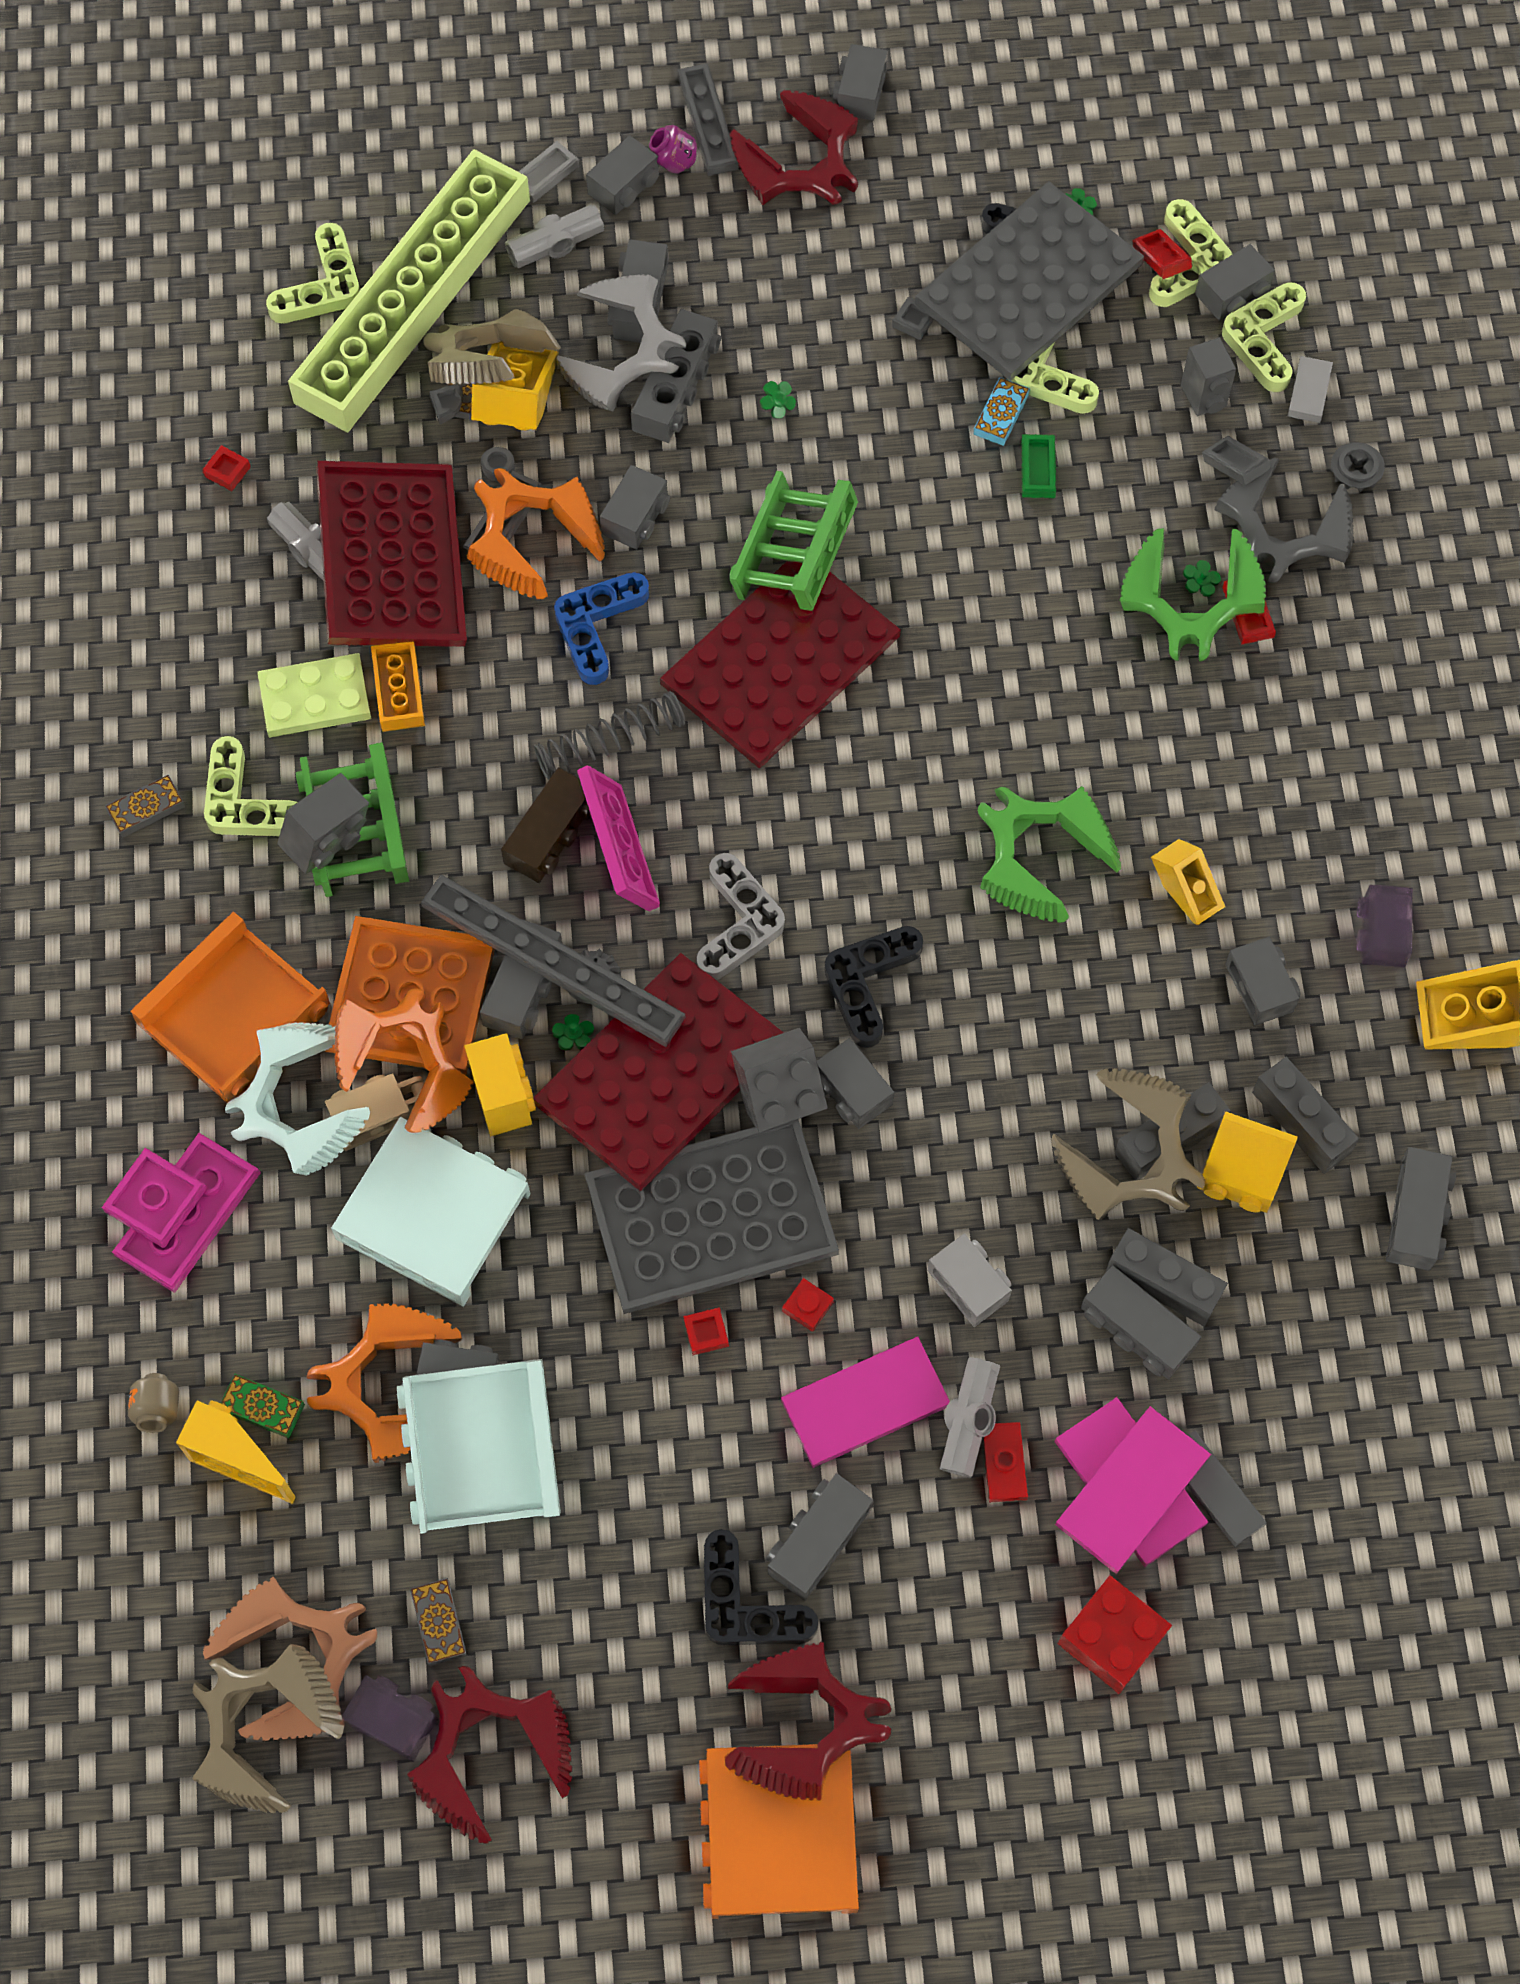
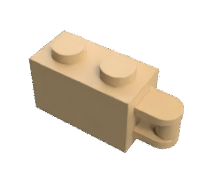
(384, 1101)

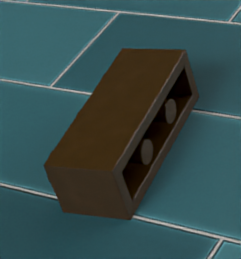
(547, 827)

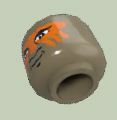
(153, 1403)

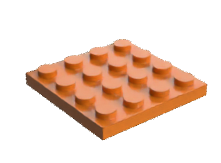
(394, 957)

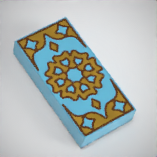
(1001, 411)

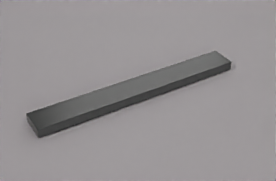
(553, 960)

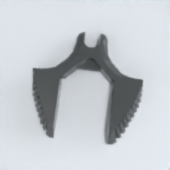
(1332, 538)

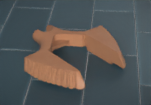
(270, 1608)

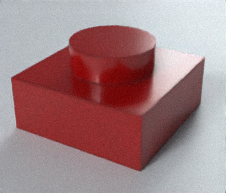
(226, 468)
(808, 1304)
(706, 1331)

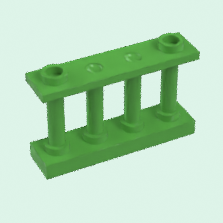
(816, 559)
(384, 829)

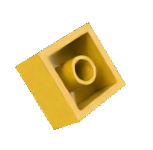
(501, 1084)

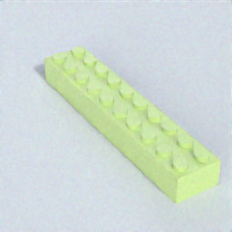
(409, 291)

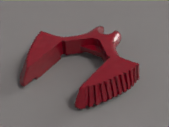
(825, 121)
(804, 1770)
(436, 1777)

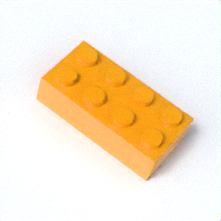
(397, 686)

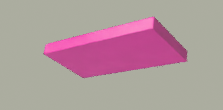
(618, 838)
(227, 1183)
(865, 1402)
(1089, 1446)
(1132, 1489)

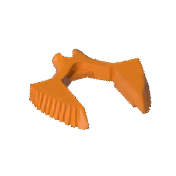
(499, 558)
(444, 1085)
(386, 1329)

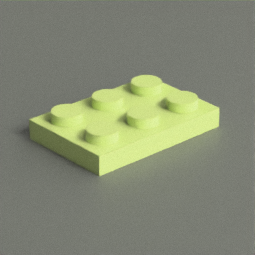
(314, 695)

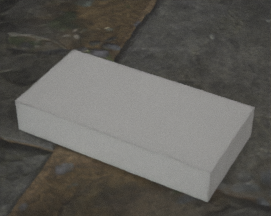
(549, 169)
(1310, 389)

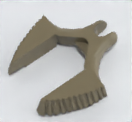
(460, 366)
(1164, 1106)
(294, 1676)

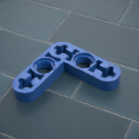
(582, 620)

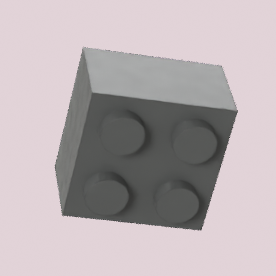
(323, 824)
(779, 1079)

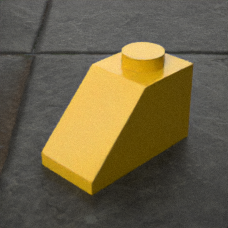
(1188, 880)

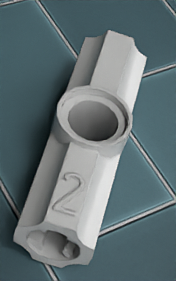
(554, 236)
(299, 534)
(970, 1417)

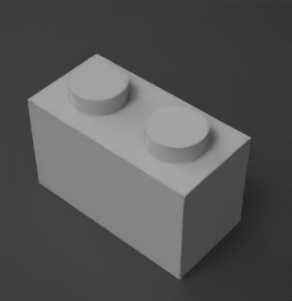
(970, 1279)

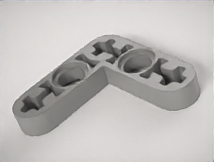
(750, 923)

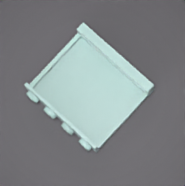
(430, 1210)
(479, 1445)

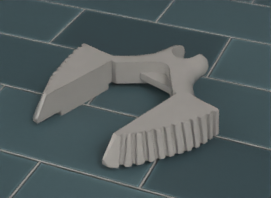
(605, 385)

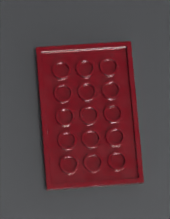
(390, 554)
(777, 664)
(645, 1100)

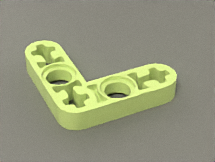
(1199, 252)
(328, 288)
(1254, 334)
(1039, 373)
(231, 800)

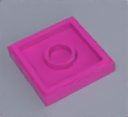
(154, 1197)

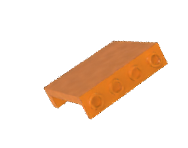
(219, 999)
(776, 1849)

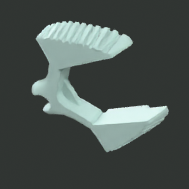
(314, 1144)

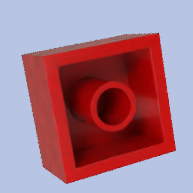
(1114, 1634)

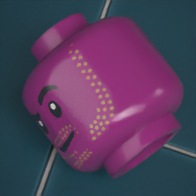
(674, 148)

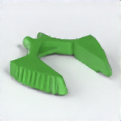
(1143, 590)
(1012, 882)

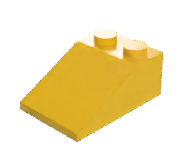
(521, 399)
(1472, 1008)
(1246, 1162)
(220, 1444)

